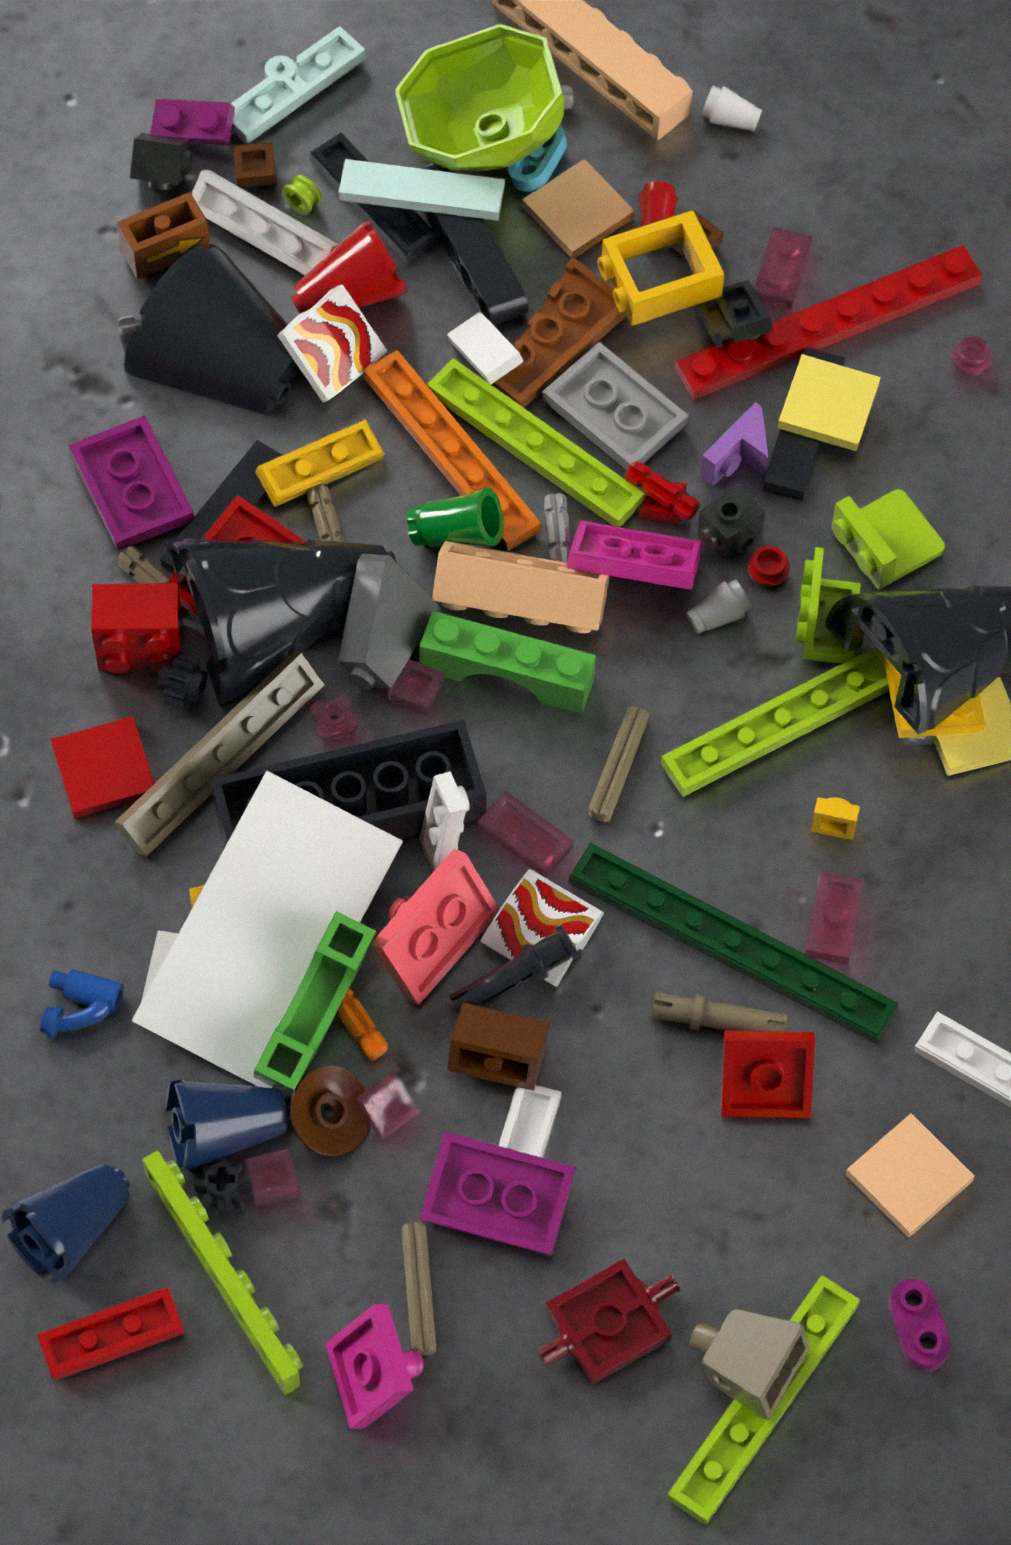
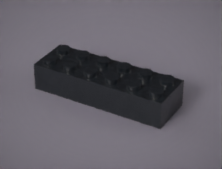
(375, 781)

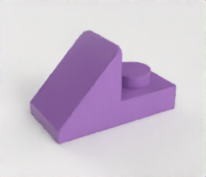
(741, 442)

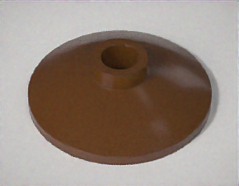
(345, 1121)

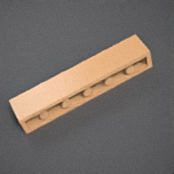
(606, 60)

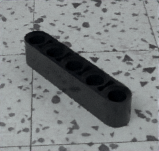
(479, 263)

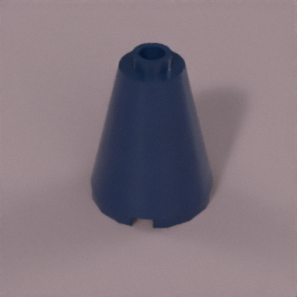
(221, 1119)
(66, 1219)

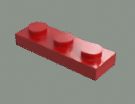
(110, 1333)

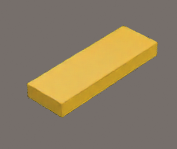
(320, 462)

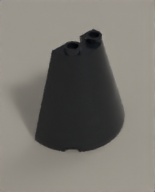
(212, 335)

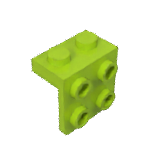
(886, 536)
(815, 602)

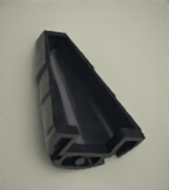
(265, 600)
(938, 640)

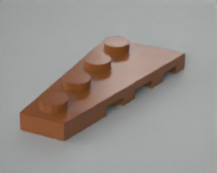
(567, 325)

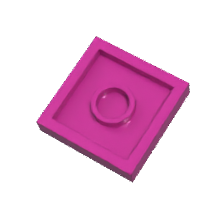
(371, 1366)

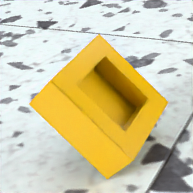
(835, 817)

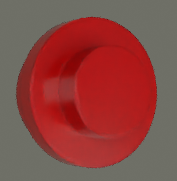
(768, 566)

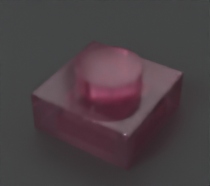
(417, 687)
(387, 1105)
(272, 1177)

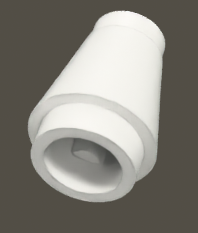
(730, 110)

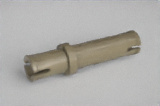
(714, 1015)

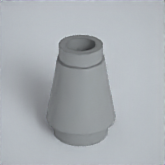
(719, 607)

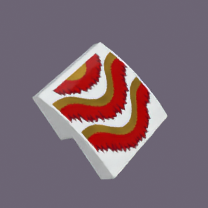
(332, 343)
(533, 913)

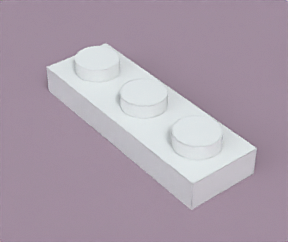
(443, 819)

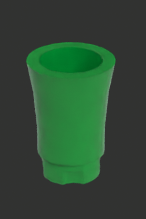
(460, 519)

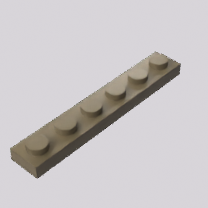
(219, 753)

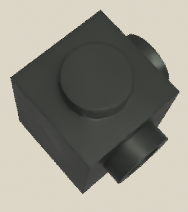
(160, 160)
(730, 523)

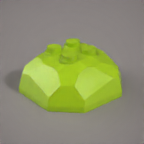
(482, 100)

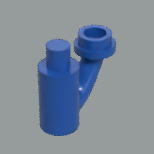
(78, 986)

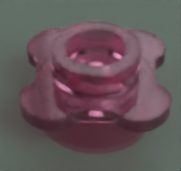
(337, 728)

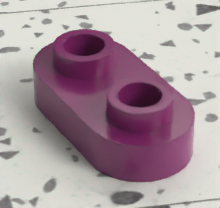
(919, 1322)

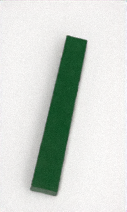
(733, 943)

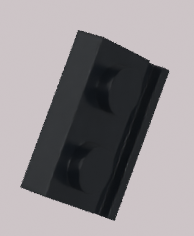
(735, 314)

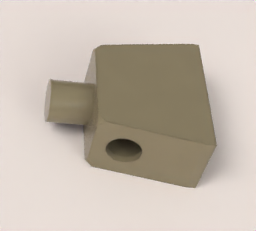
(752, 1357)

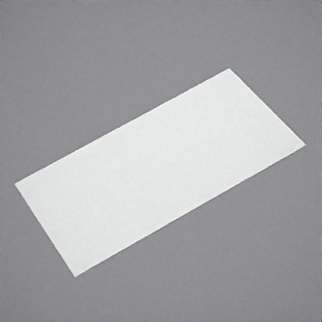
(261, 923)

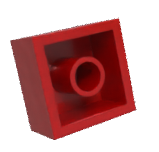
(136, 625)

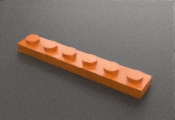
(448, 443)

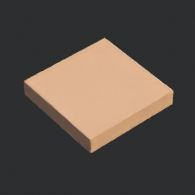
(578, 209)
(909, 1175)

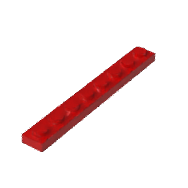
(830, 322)

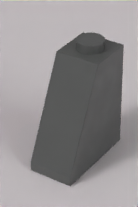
(382, 622)

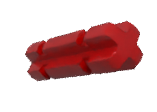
(662, 490)

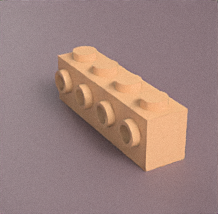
(519, 586)

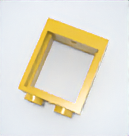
(670, 297)

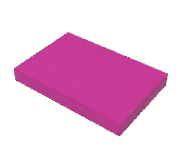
(635, 555)

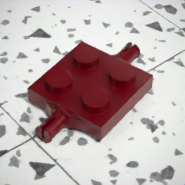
(608, 1321)

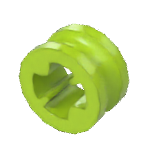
(302, 194)

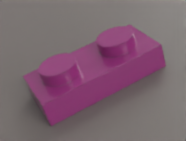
(193, 120)

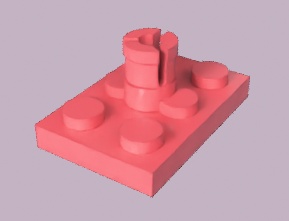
(435, 926)

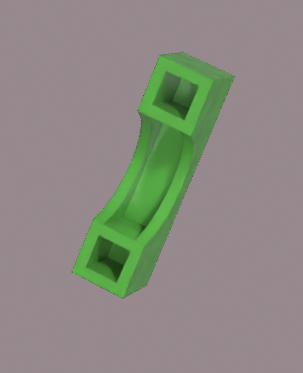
(550, 671)
(314, 1004)

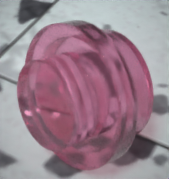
(972, 356)

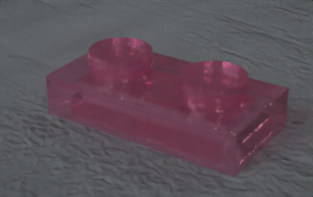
(782, 267)
(525, 834)
(834, 917)

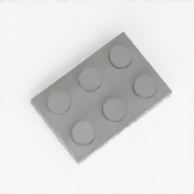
(615, 407)

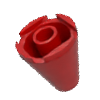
(359, 265)

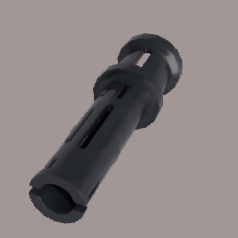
(533, 962)

